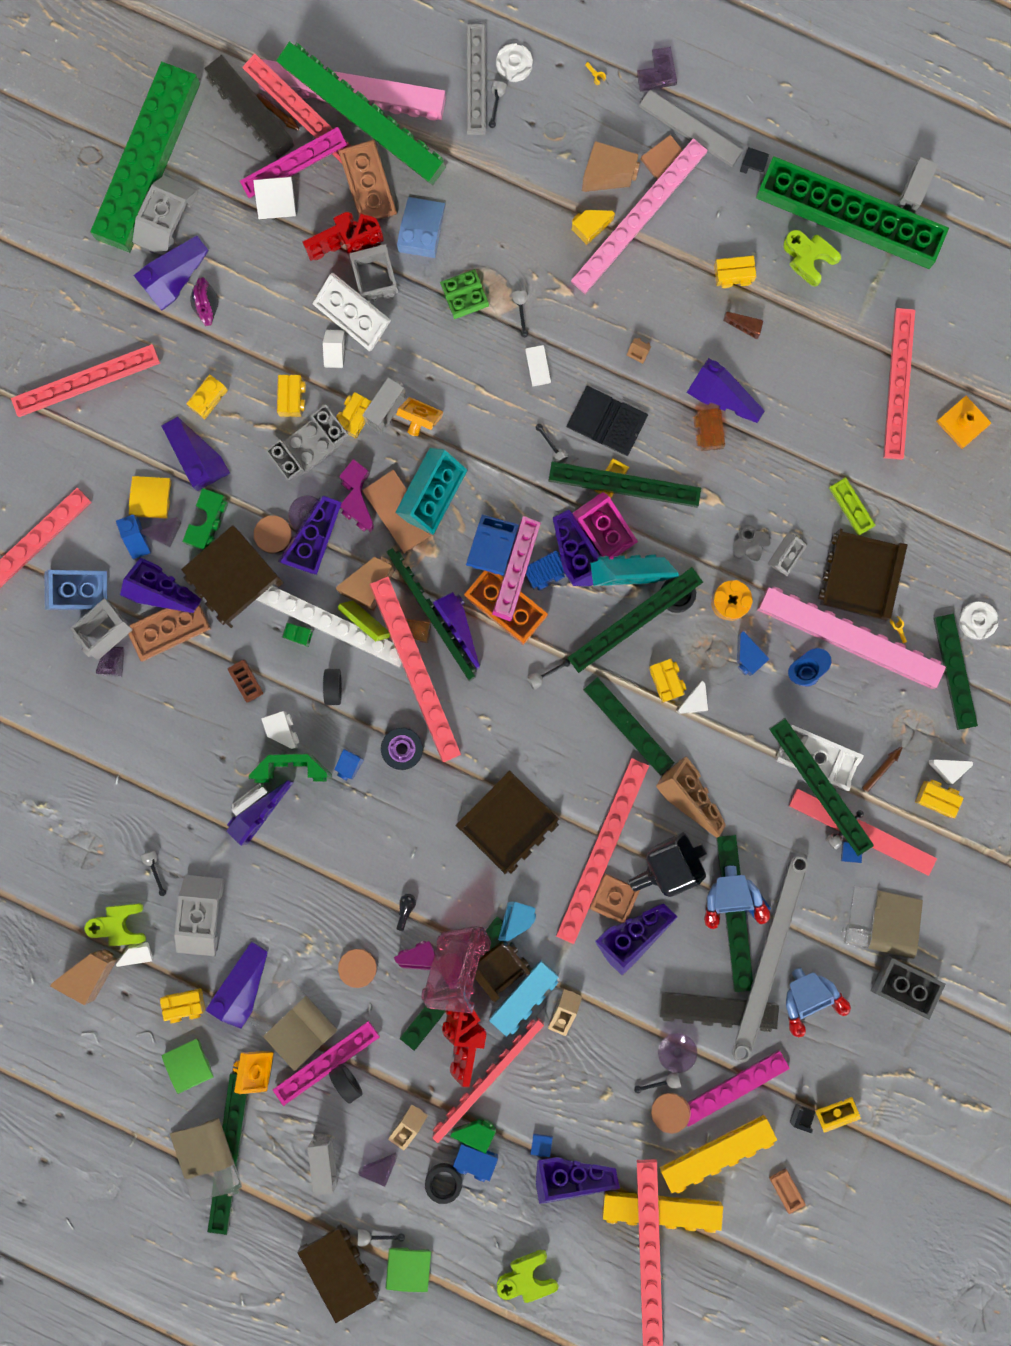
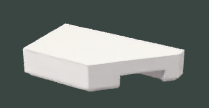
(135, 954)

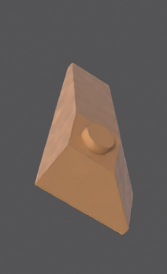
(684, 790)

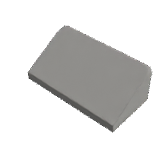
(787, 554)

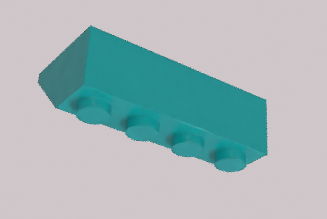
(431, 490)
(632, 570)

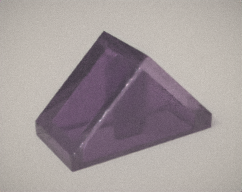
(163, 532)
(111, 663)
(379, 1170)

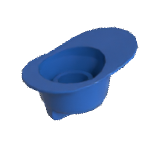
(810, 667)

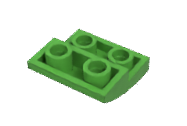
(464, 294)
(187, 1066)
(408, 1270)

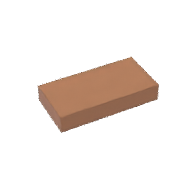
(787, 1191)

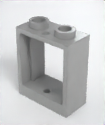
(917, 185)
(371, 255)
(385, 405)
(91, 621)
(322, 1165)

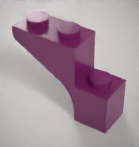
(354, 505)
(417, 958)

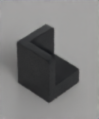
(754, 160)
(802, 1118)

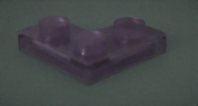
(662, 74)

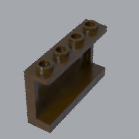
(339, 1273)

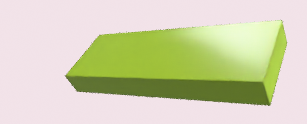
(852, 506)
(364, 620)

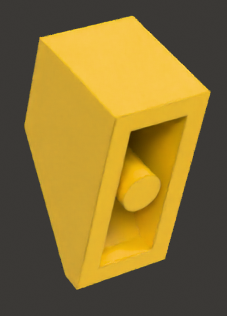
(591, 224)

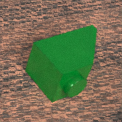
(475, 1134)

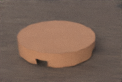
(272, 534)
(357, 968)
(671, 1113)

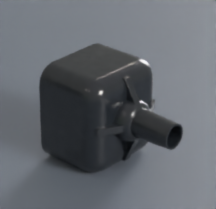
(672, 867)

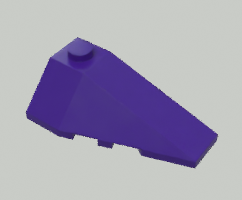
(170, 272)
(719, 387)
(196, 457)
(574, 549)
(152, 587)
(453, 614)
(249, 821)
(627, 942)
(238, 992)
(567, 1179)

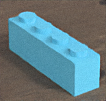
(523, 998)

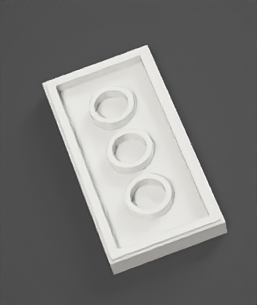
(351, 312)

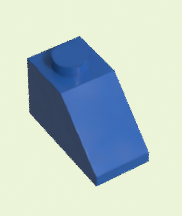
(131, 535)
(749, 655)
(348, 765)

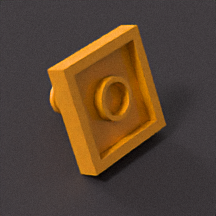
(419, 415)
(963, 422)
(253, 1072)

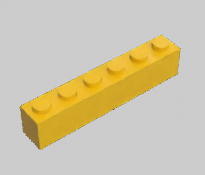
(718, 1154)
(673, 1211)

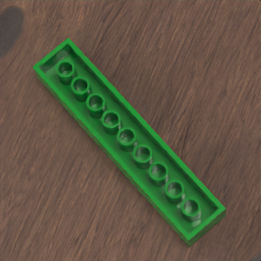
(365, 116)
(145, 154)
(852, 213)

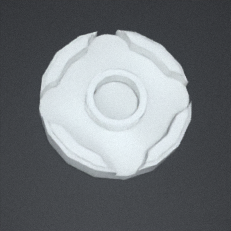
(514, 62)
(978, 620)

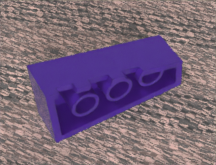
(311, 539)

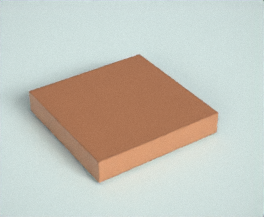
(661, 156)
(614, 899)

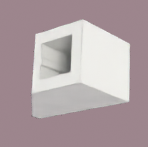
(279, 729)

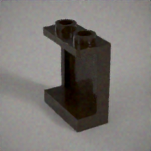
(500, 969)

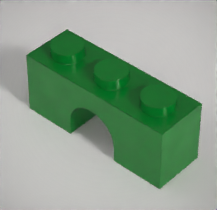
(214, 505)

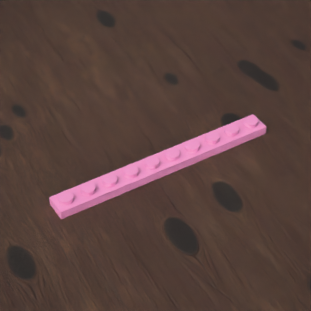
(639, 216)

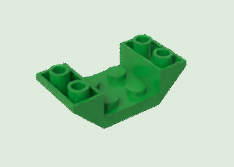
(265, 769)

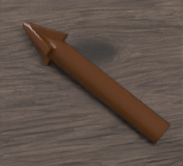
(289, 121)
(893, 756)

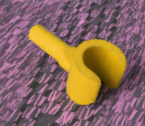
(596, 74)
(898, 626)

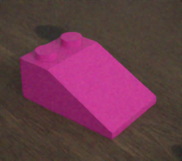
(605, 526)

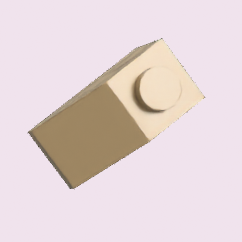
(565, 1012)
(408, 1127)

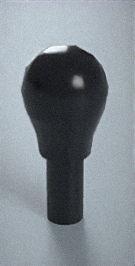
(406, 906)

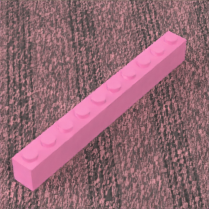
(385, 94)
(851, 638)

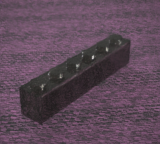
(249, 107)
(711, 1010)

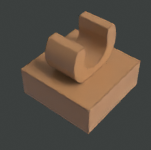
(639, 350)

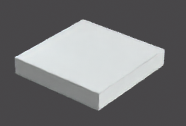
(274, 197)

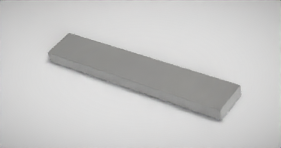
(476, 79)
(690, 128)

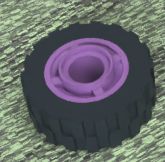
(406, 760)

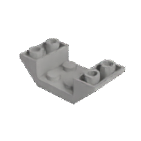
(161, 214)
(308, 444)
(198, 915)

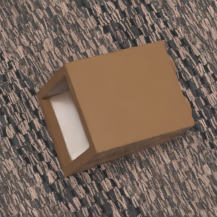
(610, 168)
(357, 585)
(86, 977)

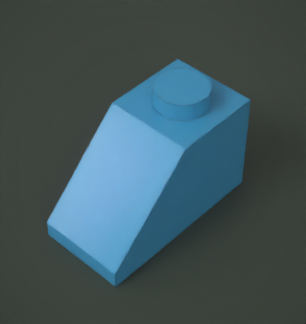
(516, 920)

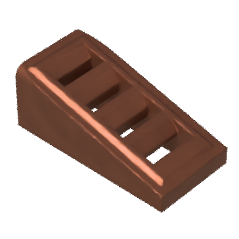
(746, 324)
(237, 666)

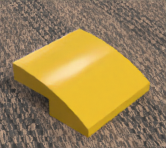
(149, 497)

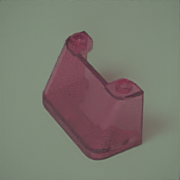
(454, 969)

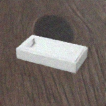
(537, 365)
(249, 798)

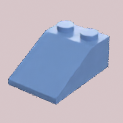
(420, 227)
(74, 589)

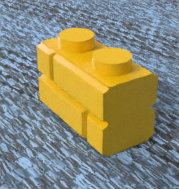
(735, 271)
(290, 395)
(207, 397)
(351, 417)
(667, 681)
(939, 799)
(182, 1005)
(838, 1114)

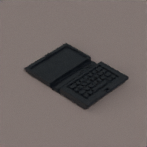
(607, 421)

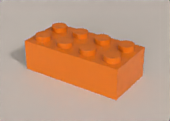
(526, 616)

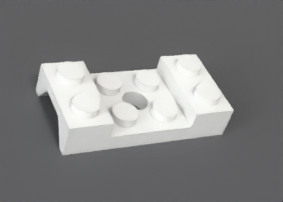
(838, 763)

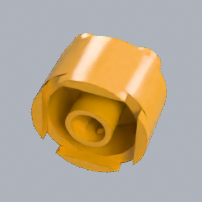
(732, 589)

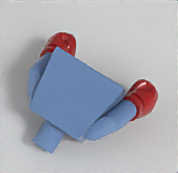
(732, 895)
(809, 995)

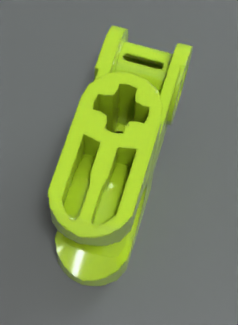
(808, 251)
(114, 925)
(522, 1280)

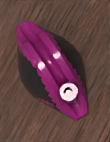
(204, 301)

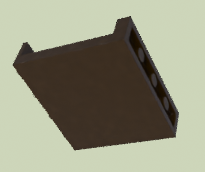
(229, 575)
(862, 575)
(508, 823)

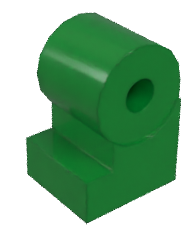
(298, 634)

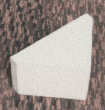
(333, 348)
(695, 701)
(950, 770)

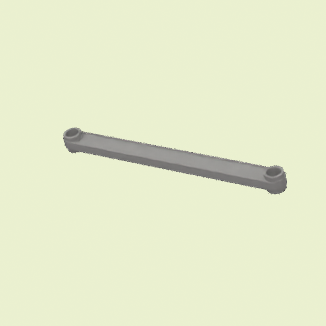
(770, 959)

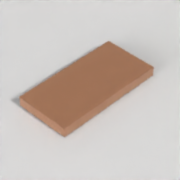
(367, 180)
(385, 498)
(166, 630)

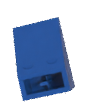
(492, 545)

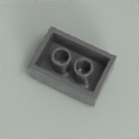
(908, 987)

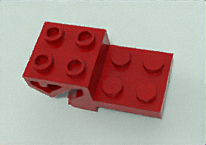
(364, 236)
(466, 1036)

